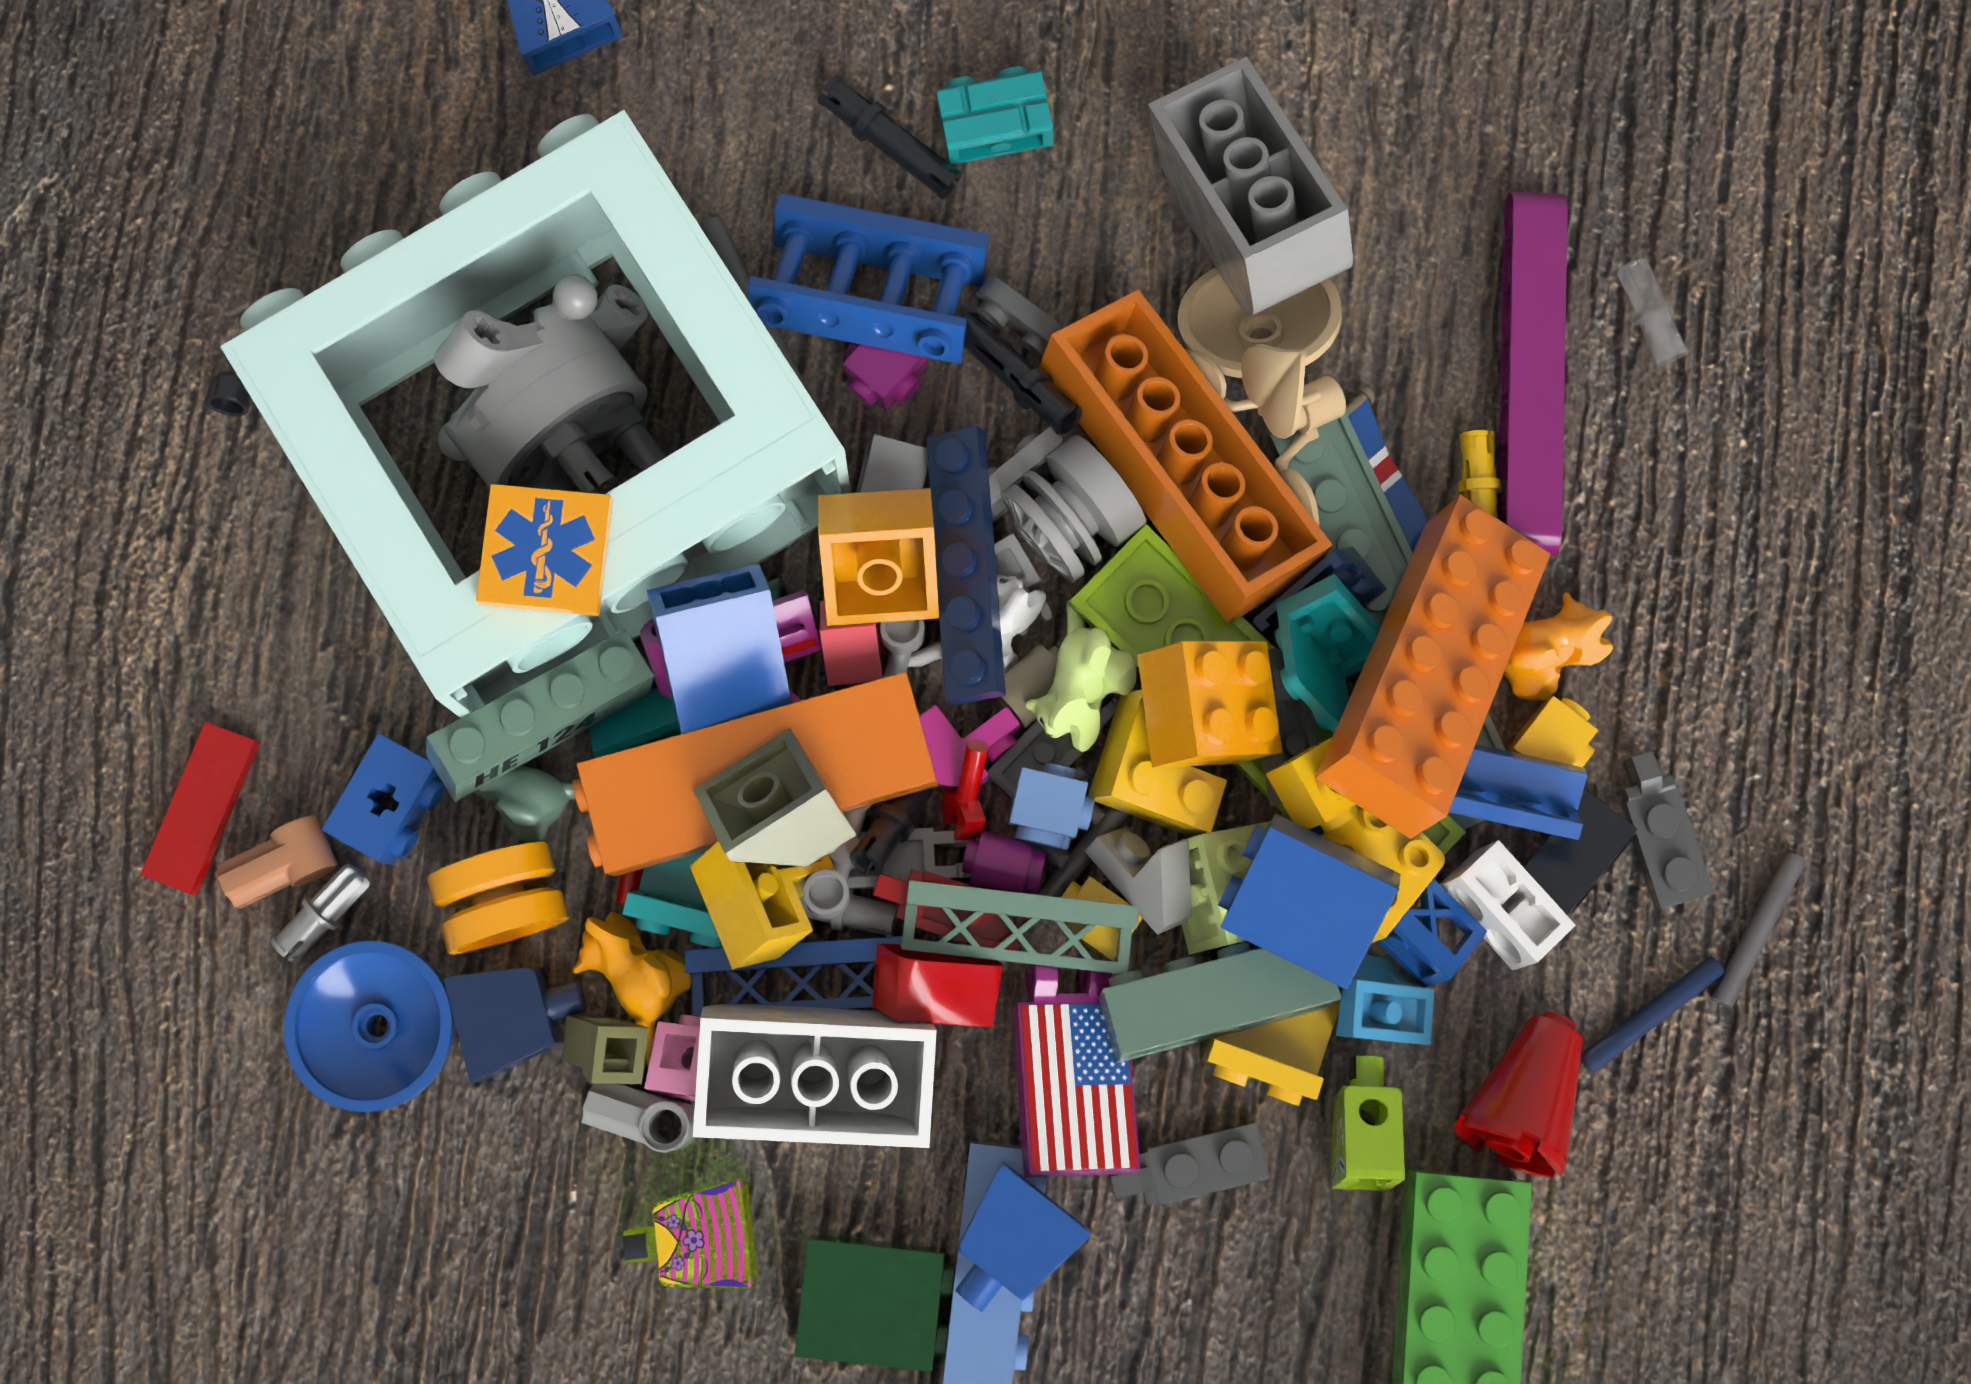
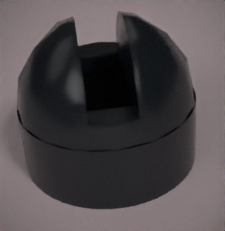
(228, 395)

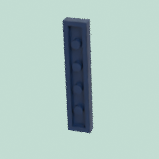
(965, 566)

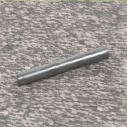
(1758, 929)

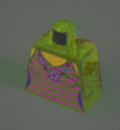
(700, 1238)

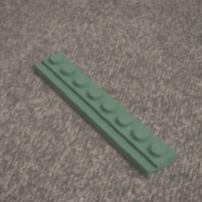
(1359, 515)

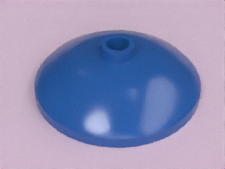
(333, 1034)

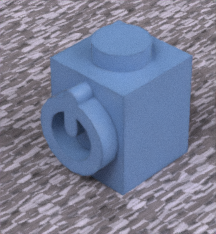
(1050, 806)

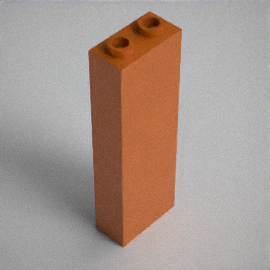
(643, 798)

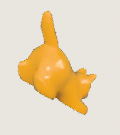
(1556, 642)
(641, 979)

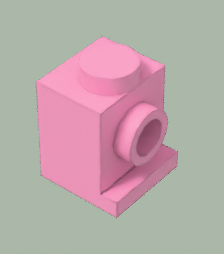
(670, 1059)

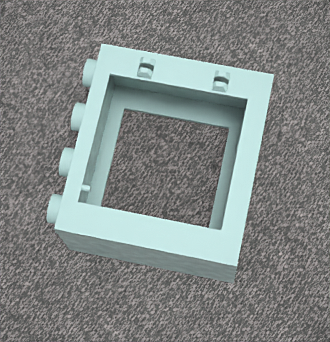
(497, 251)

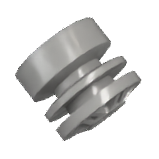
(1080, 503)

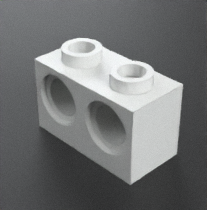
(1509, 904)

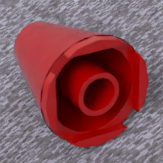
(1528, 1099)

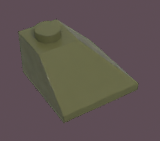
(774, 807)

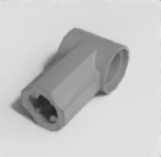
(636, 1115)

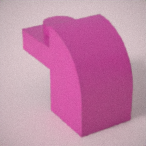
(948, 747)

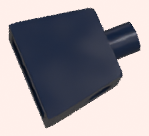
(509, 1017)

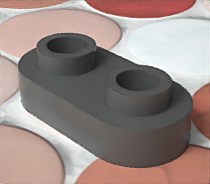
(1005, 306)

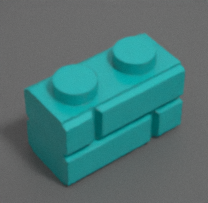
(994, 115)

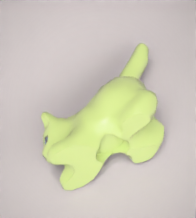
(1083, 677)

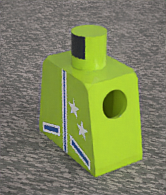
(1363, 1153)

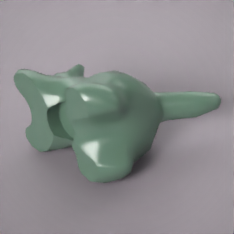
(528, 801)

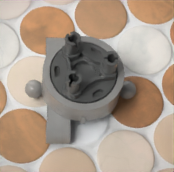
(549, 391)

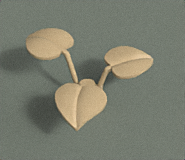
(1277, 388)

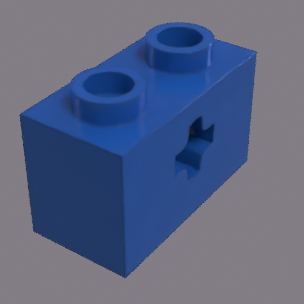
(365, 821)

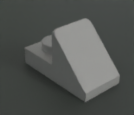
(1153, 882)

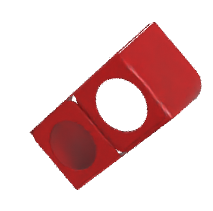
(935, 987)

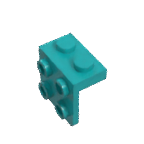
(1323, 642)
(672, 899)

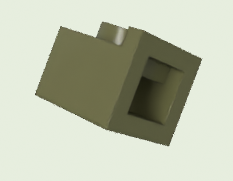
(606, 1048)

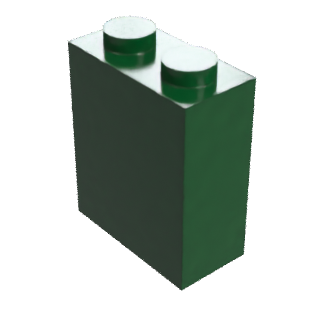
(873, 1303)

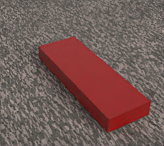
(200, 809)

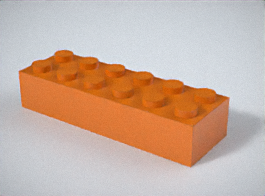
(1184, 456)
(1434, 668)

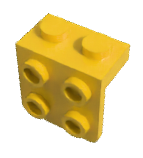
(1414, 858)
(1277, 1053)

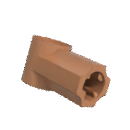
(292, 856)

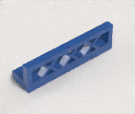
(1521, 792)
(1417, 944)
(800, 955)

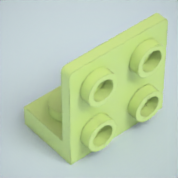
(1212, 863)

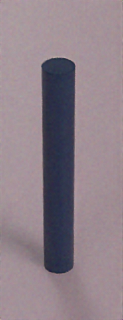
(1651, 1014)

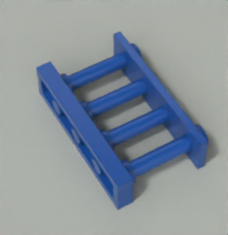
(878, 241)

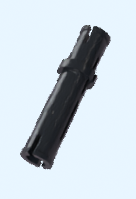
(873, 124)
(1030, 385)

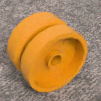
(496, 890)

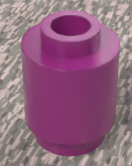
(1003, 864)

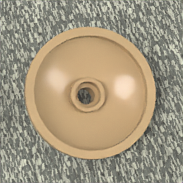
(1221, 329)

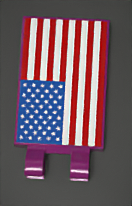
(1070, 1088)

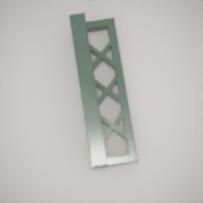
(1019, 905)

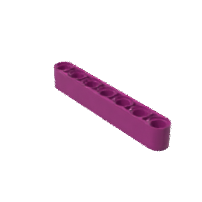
(1533, 366)

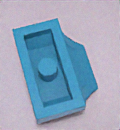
(1385, 1005)

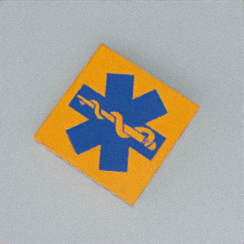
(544, 550)

